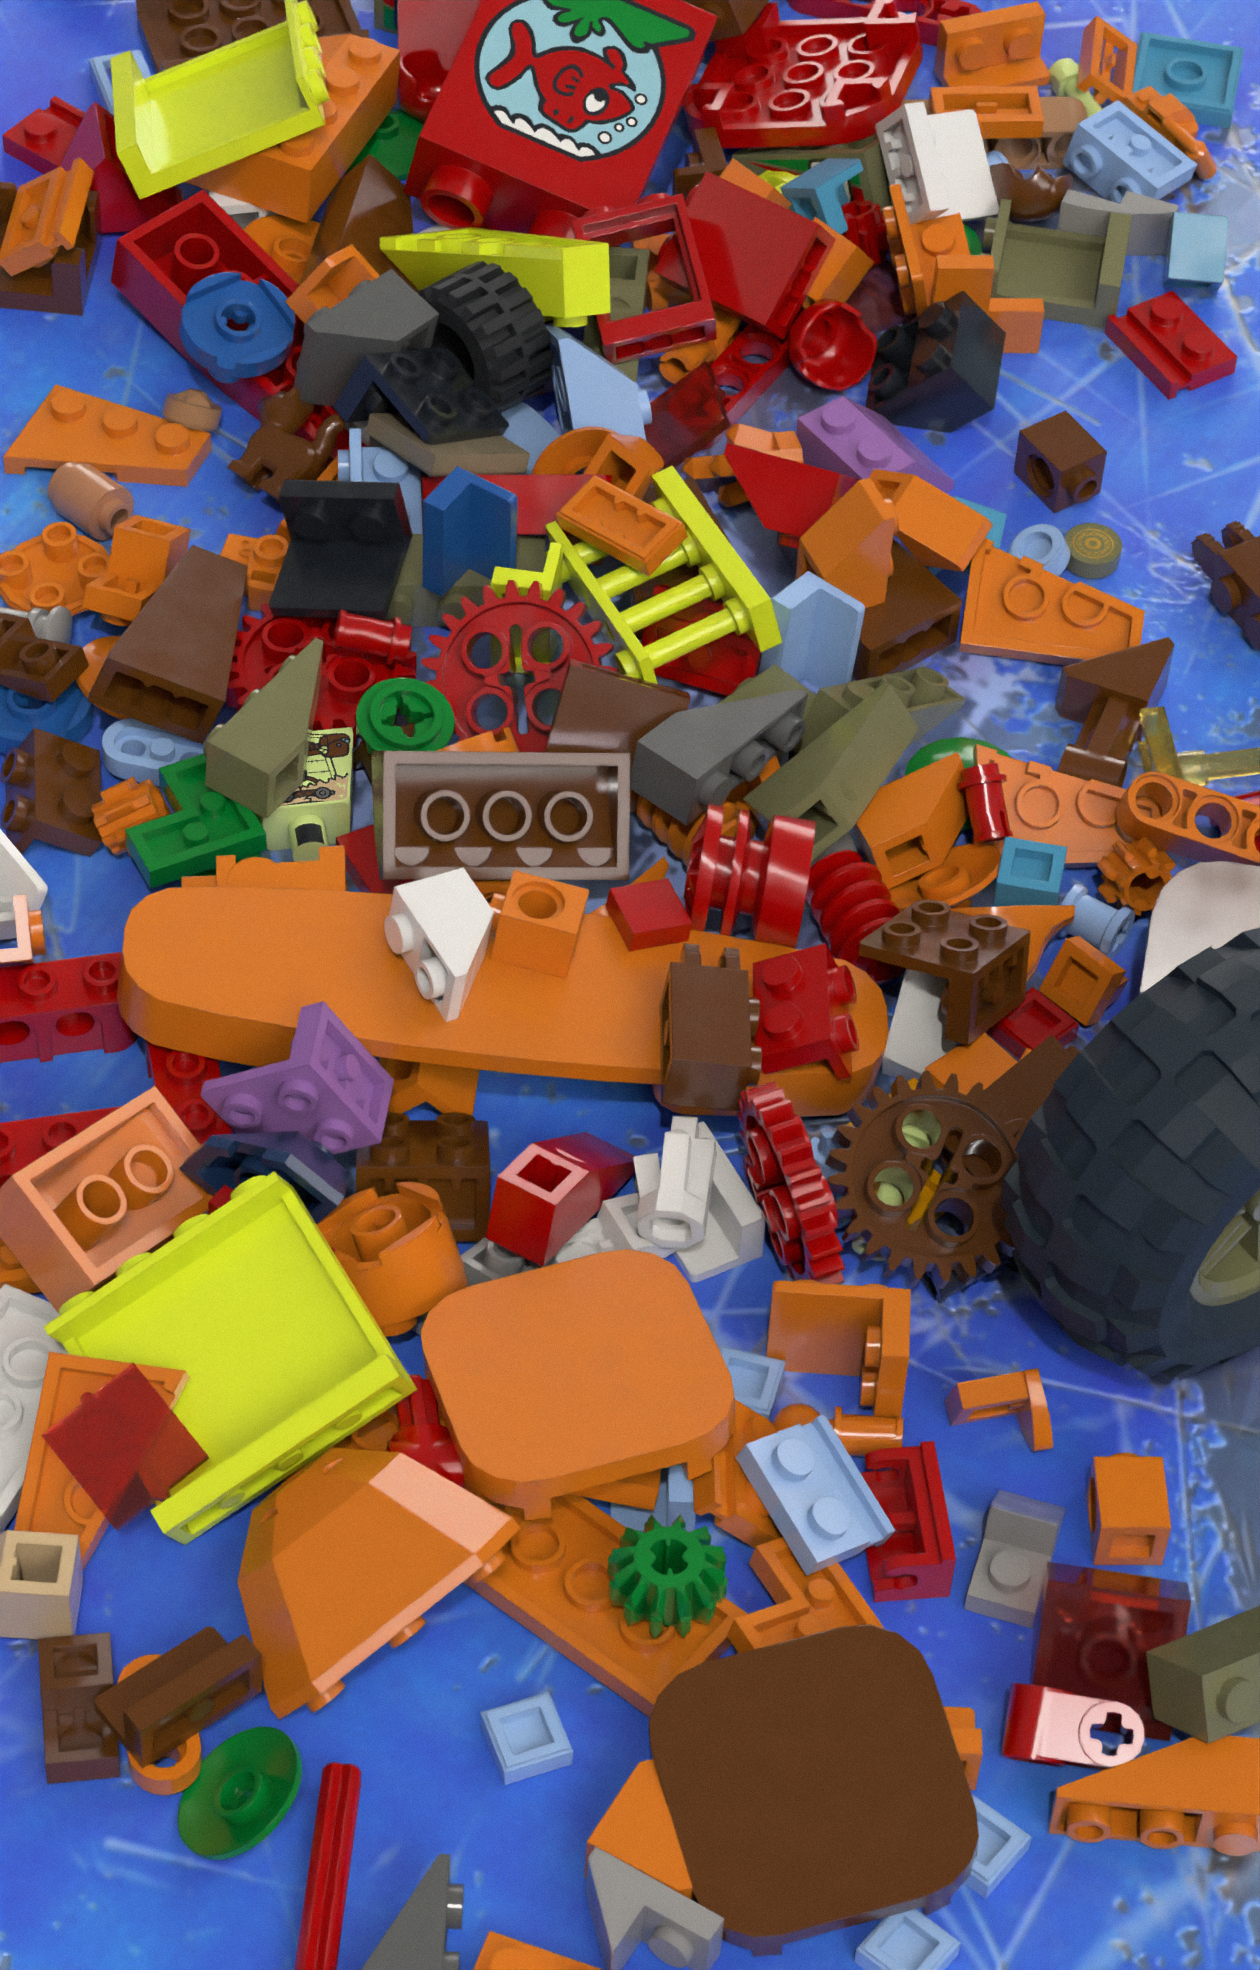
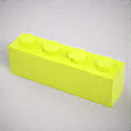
(560, 273)

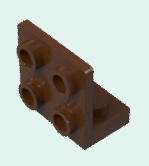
(976, 953)
(440, 1153)

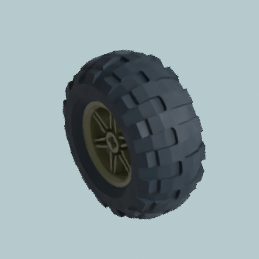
(1146, 1175)

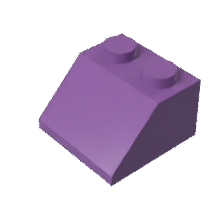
(858, 440)

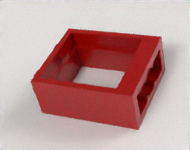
(663, 328)

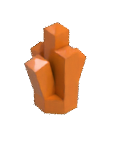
(780, 444)

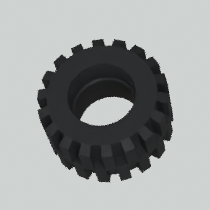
(492, 331)

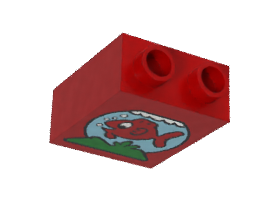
(555, 111)

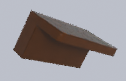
(181, 1693)

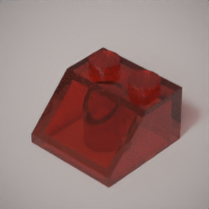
(1098, 1634)

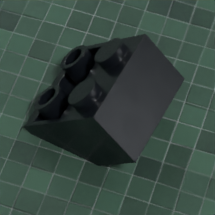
(938, 367)

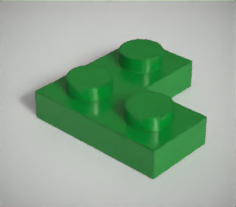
(197, 832)

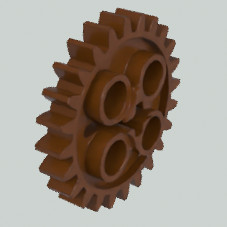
(880, 1152)

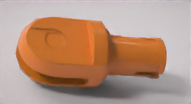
(681, 361)

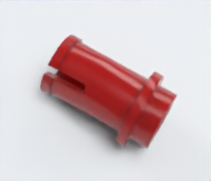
(372, 636)
(986, 803)

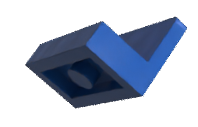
(465, 528)

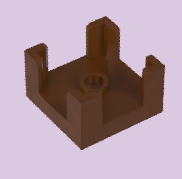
(67, 278)

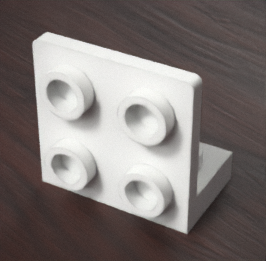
(938, 163)

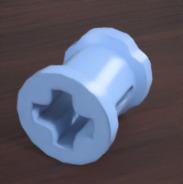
(1097, 922)

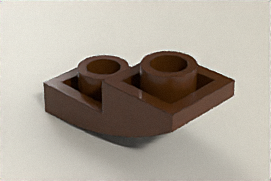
(36, 664)

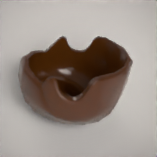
(1031, 198)

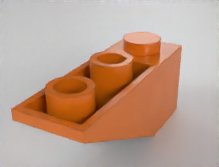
(1170, 1799)

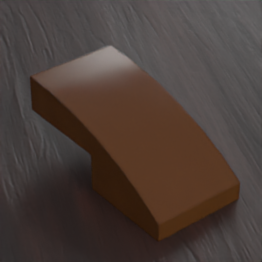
(75, 1736)

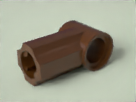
(1103, 743)

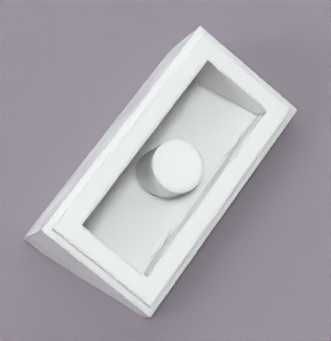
(916, 1027)

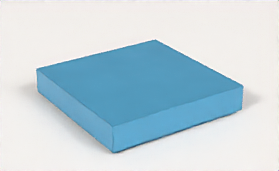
(1194, 71)

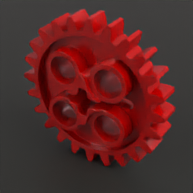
(344, 673)
(468, 685)
(789, 1186)

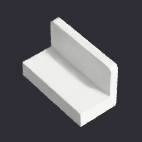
(733, 1224)

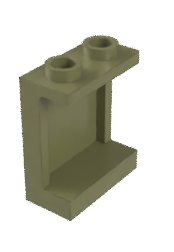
(1069, 270)

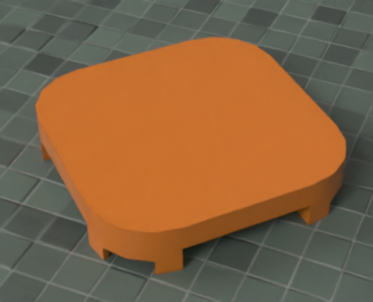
(577, 1378)

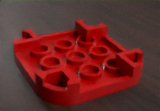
(807, 79)

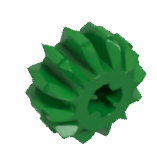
(667, 1576)

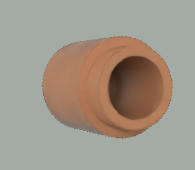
(89, 499)

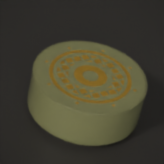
(1093, 550)

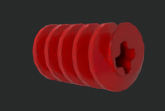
(849, 906)

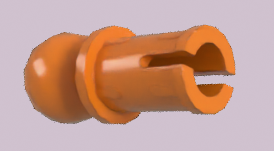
(857, 1432)

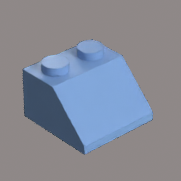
(593, 390)

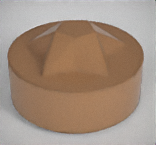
(192, 409)

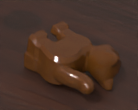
(279, 452)

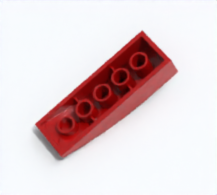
(179, 248)

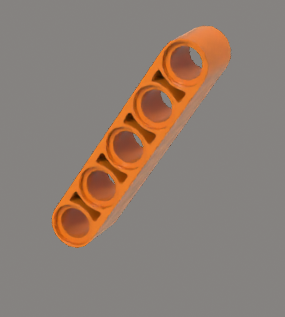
(1177, 828)

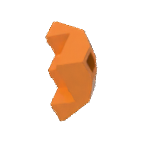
(352, 1562)

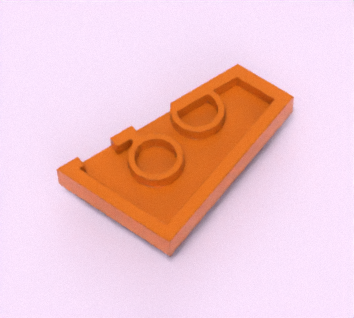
(108, 437)
(1038, 616)
(1062, 808)
(50, 1494)

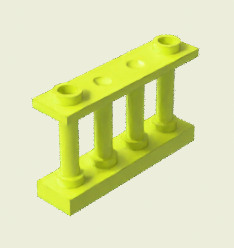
(720, 576)

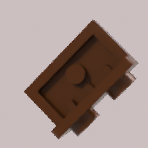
(51, 793)

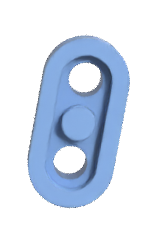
(140, 749)

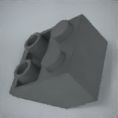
(370, 321)

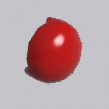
(419, 82)
(831, 345)

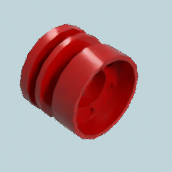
(750, 875)

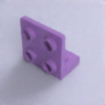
(324, 1090)

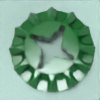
(418, 703)

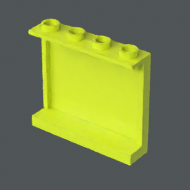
(219, 103)
(266, 1332)

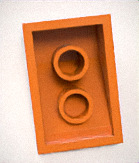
(101, 1198)

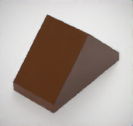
(1129, 674)

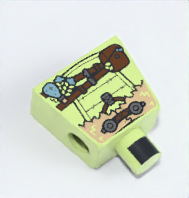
(321, 804)

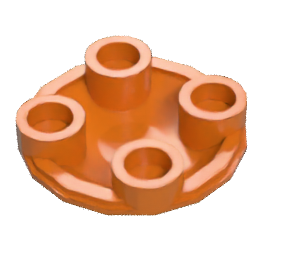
(51, 570)

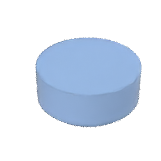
(1043, 544)

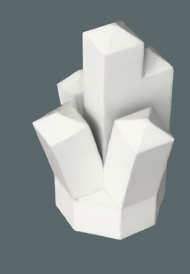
(678, 1196)

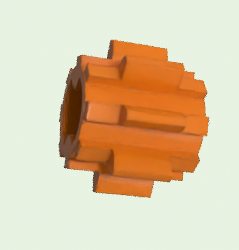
(125, 807)
(1124, 865)

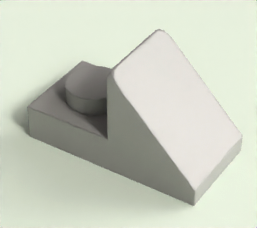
(1014, 1557)
(637, 1908)

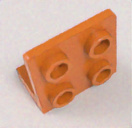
(915, 249)
(845, 1333)

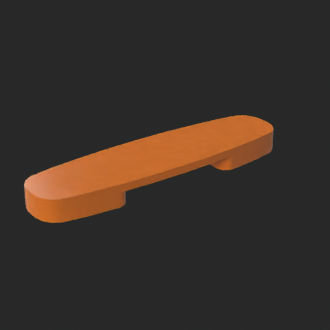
(236, 964)

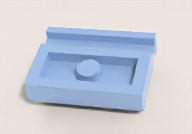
(815, 1494)

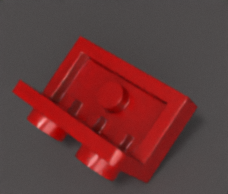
(805, 1011)

